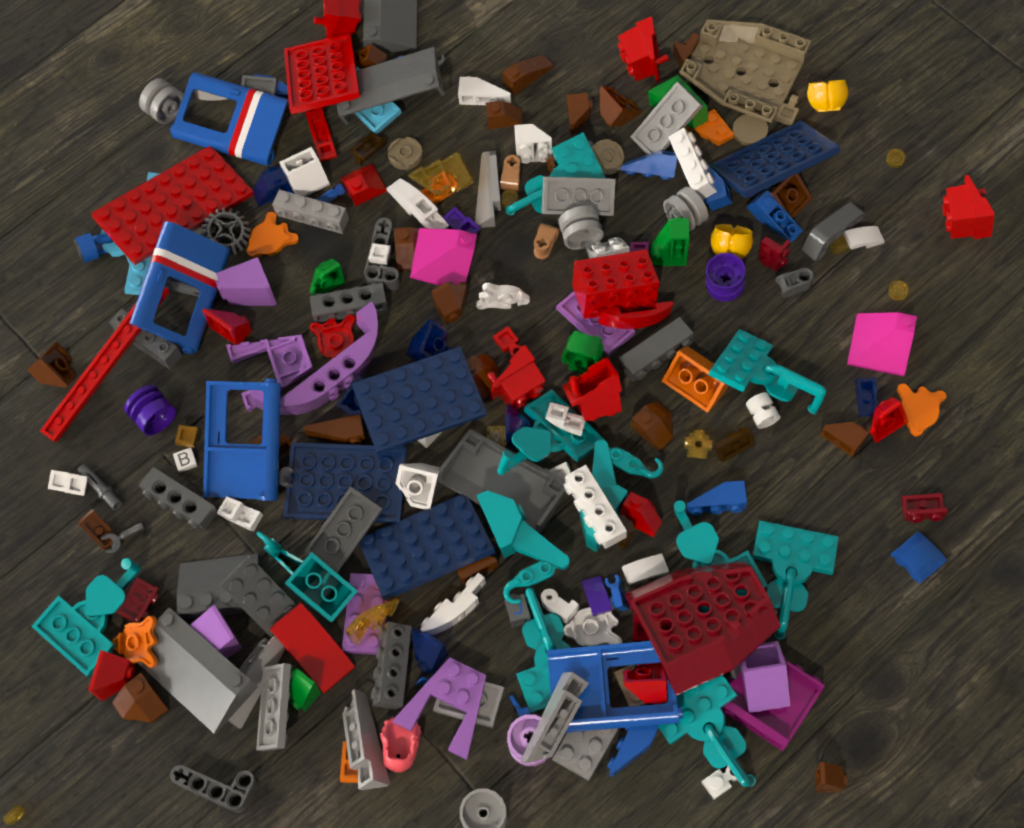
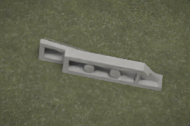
(488, 191)
(264, 654)
(555, 718)
(363, 744)

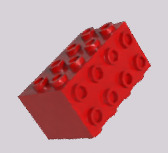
(614, 282)

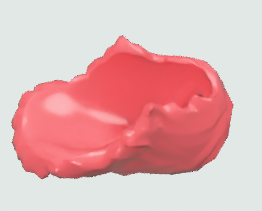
(399, 741)

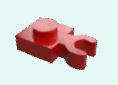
(507, 341)

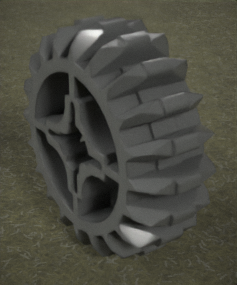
(231, 226)

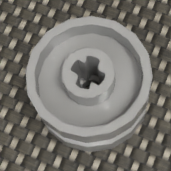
(161, 100)
(686, 205)
(580, 227)
(481, 802)

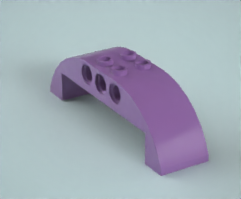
(358, 356)

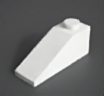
(478, 92)

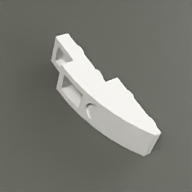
(417, 204)
(449, 613)

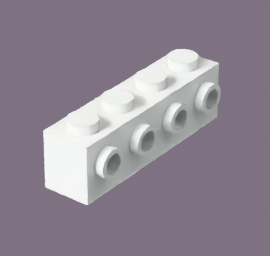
(692, 163)
(595, 507)

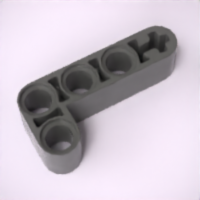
(831, 230)
(380, 270)
(211, 785)

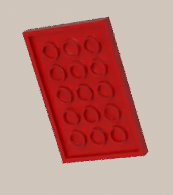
(321, 73)

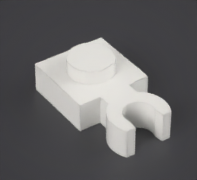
(718, 782)

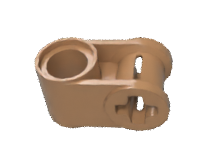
(511, 175)
(545, 240)

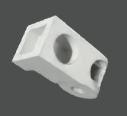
(556, 605)

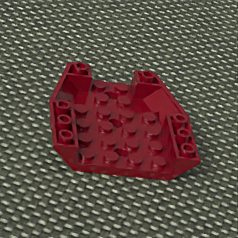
(704, 643)

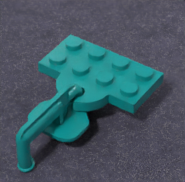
(573, 160)
(748, 361)
(546, 437)
(700, 545)
(798, 554)
(73, 629)
(540, 634)
(721, 743)

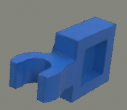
(617, 599)

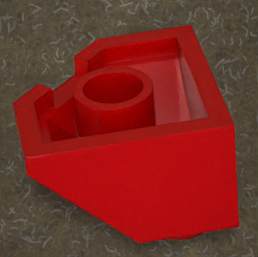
(887, 419)
(641, 513)
(647, 683)

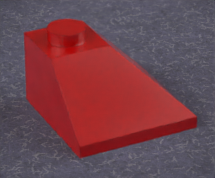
(363, 184)
(228, 325)
(110, 675)

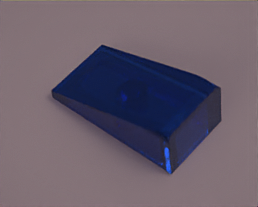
(866, 396)

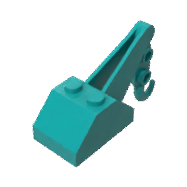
(605, 477)
(517, 536)
(313, 581)

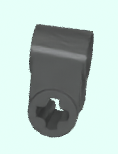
(792, 284)

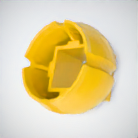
(827, 96)
(731, 240)

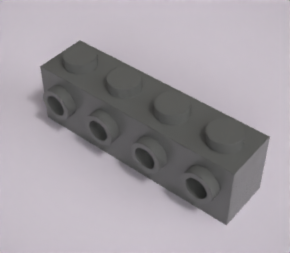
(656, 349)
(391, 665)

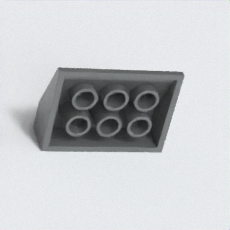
(200, 587)

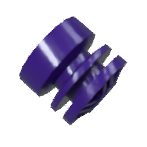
(721, 268)
(150, 410)

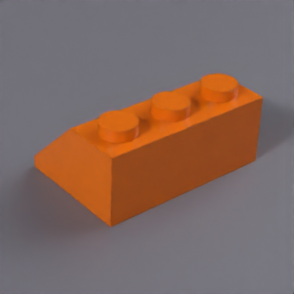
(691, 379)

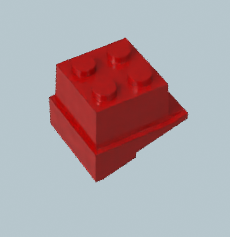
(340, 17)
(640, 50)
(967, 211)
(519, 381)
(595, 391)

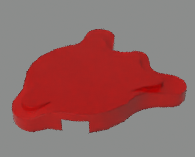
(334, 337)

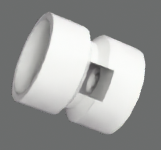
(763, 411)

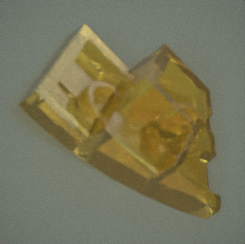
(443, 176)
(371, 619)

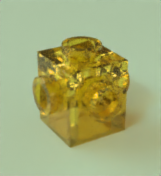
(694, 451)

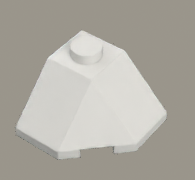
(418, 483)

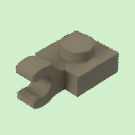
(788, 112)

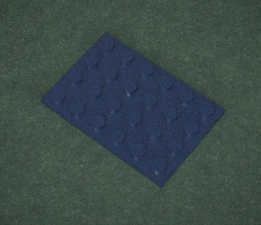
(774, 158)
(419, 400)
(331, 469)
(425, 546)

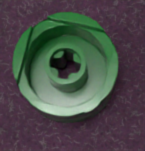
(582, 351)

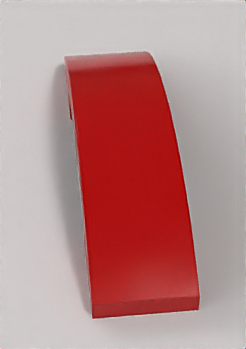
(321, 134)
(633, 320)

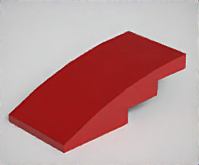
(312, 648)

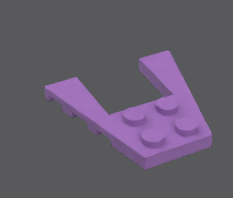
(287, 356)
(456, 686)

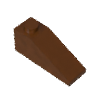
(525, 72)
(340, 431)

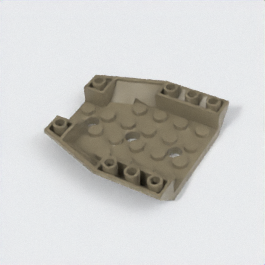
(758, 51)

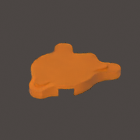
(270, 238)
(920, 407)
(137, 642)

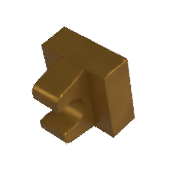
(187, 436)

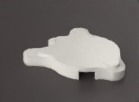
(501, 296)
(592, 630)

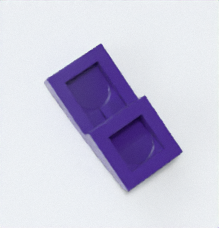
(459, 222)
(596, 596)

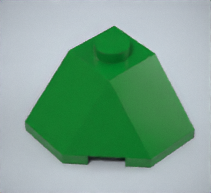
(327, 277)
(302, 690)

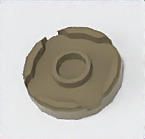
(749, 129)
(405, 153)
(609, 156)

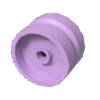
(517, 737)

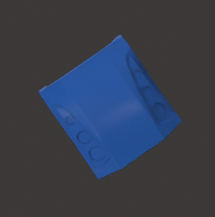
(919, 557)

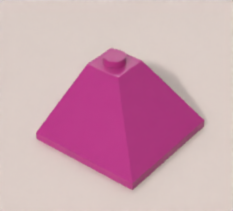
(442, 255)
(882, 342)

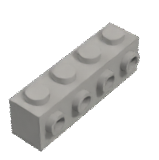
(310, 211)

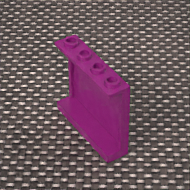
(777, 725)

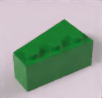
(658, 93)
(671, 244)

